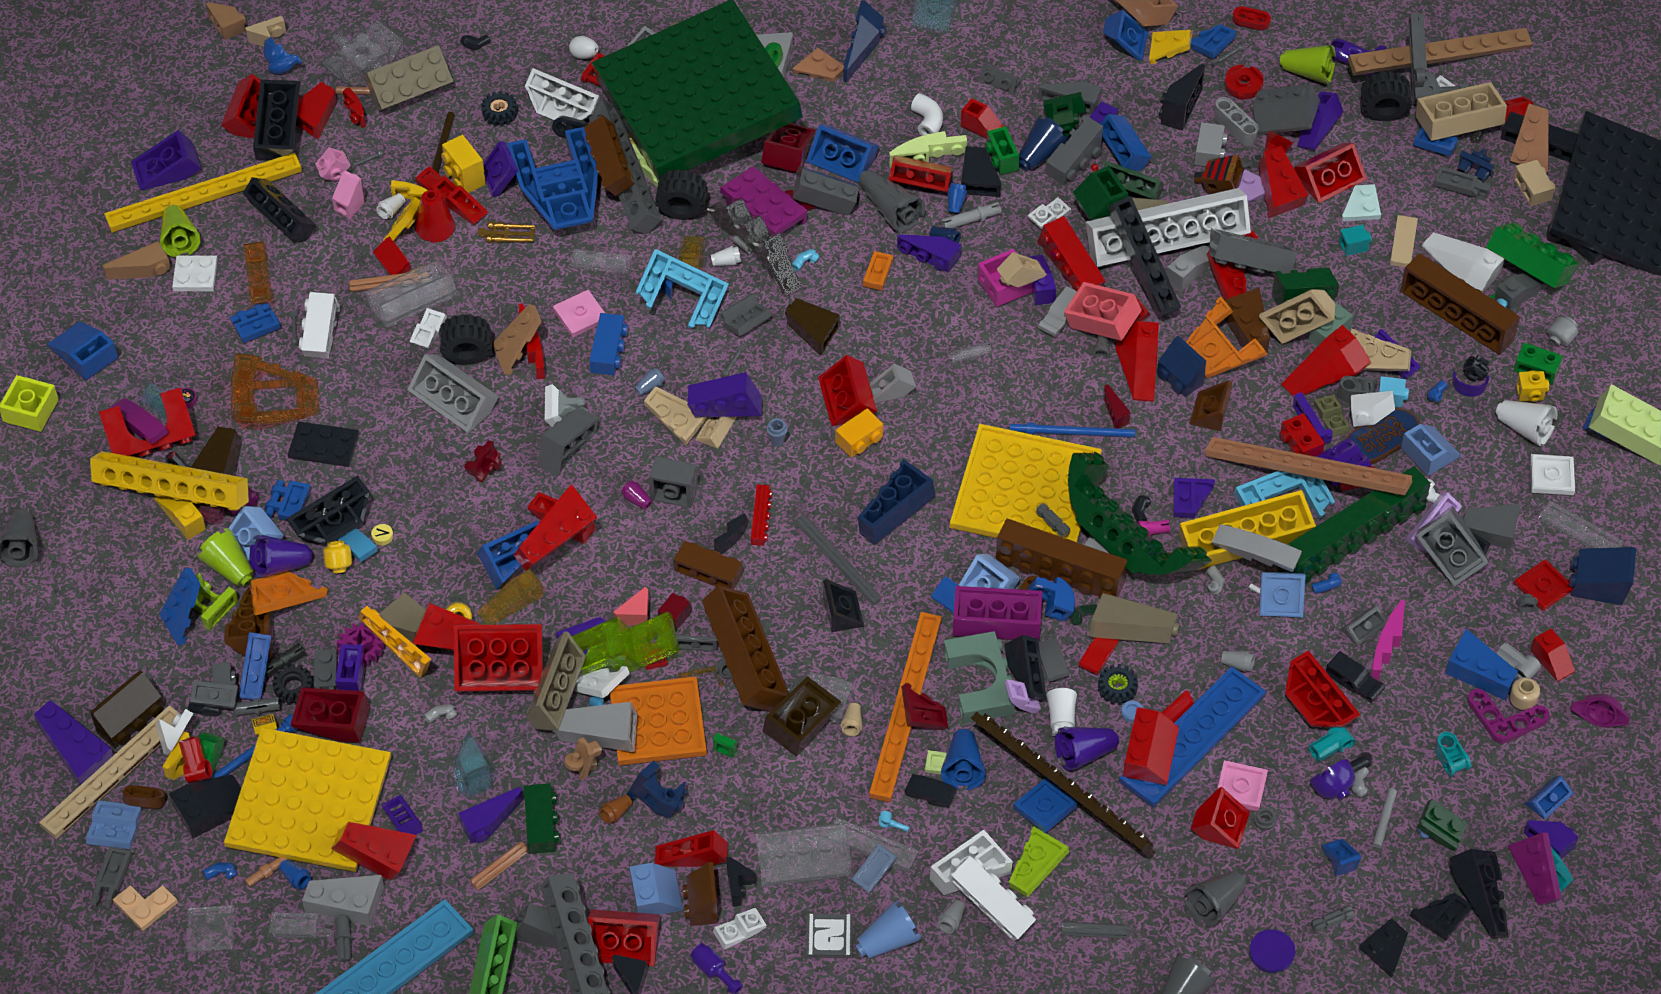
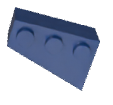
(498, 554)
(1481, 667)

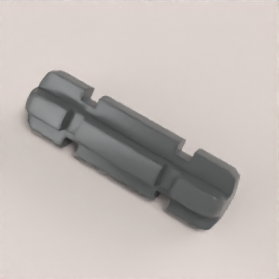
(1053, 520)
(1332, 919)

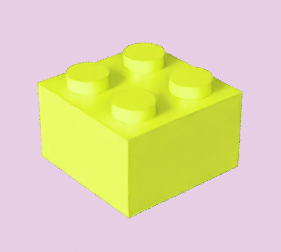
(28, 403)

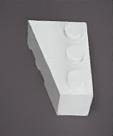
(318, 324)
(979, 846)

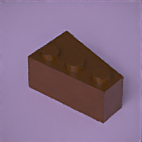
(1245, 318)

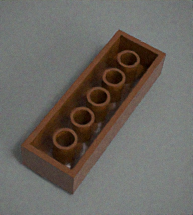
(1460, 304)
(1055, 556)
(745, 648)

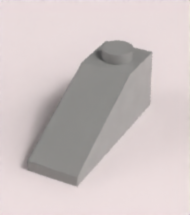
(1188, 267)

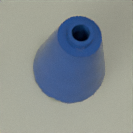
(963, 761)

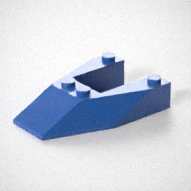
(560, 191)

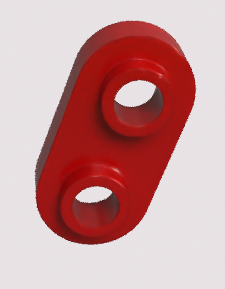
(1251, 18)

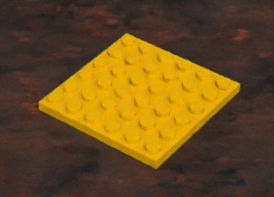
(1011, 477)
(302, 796)

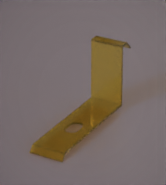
(701, 671)

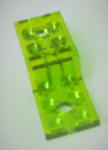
(625, 646)

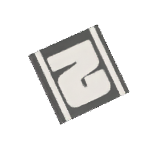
(829, 935)

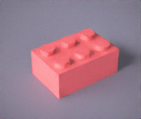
(1102, 311)

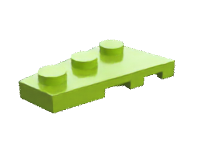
(1038, 860)

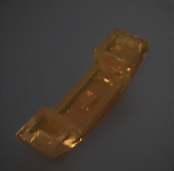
(257, 272)

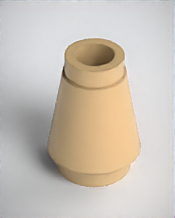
(852, 720)

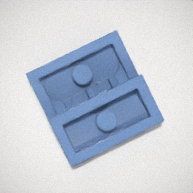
(113, 825)

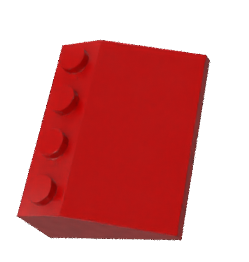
(497, 657)

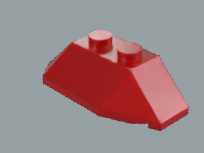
(1317, 694)

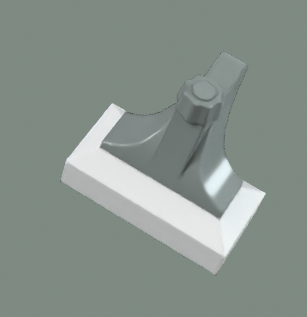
(559, 405)

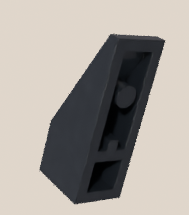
(1025, 663)

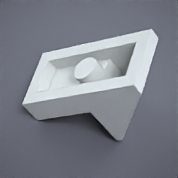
(168, 734)

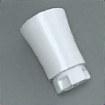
(1061, 708)

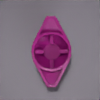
(1601, 710)

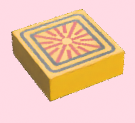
(265, 722)

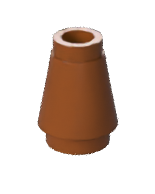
(614, 809)

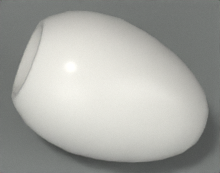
(583, 47)

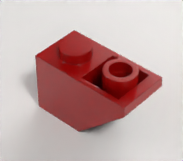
(979, 118)

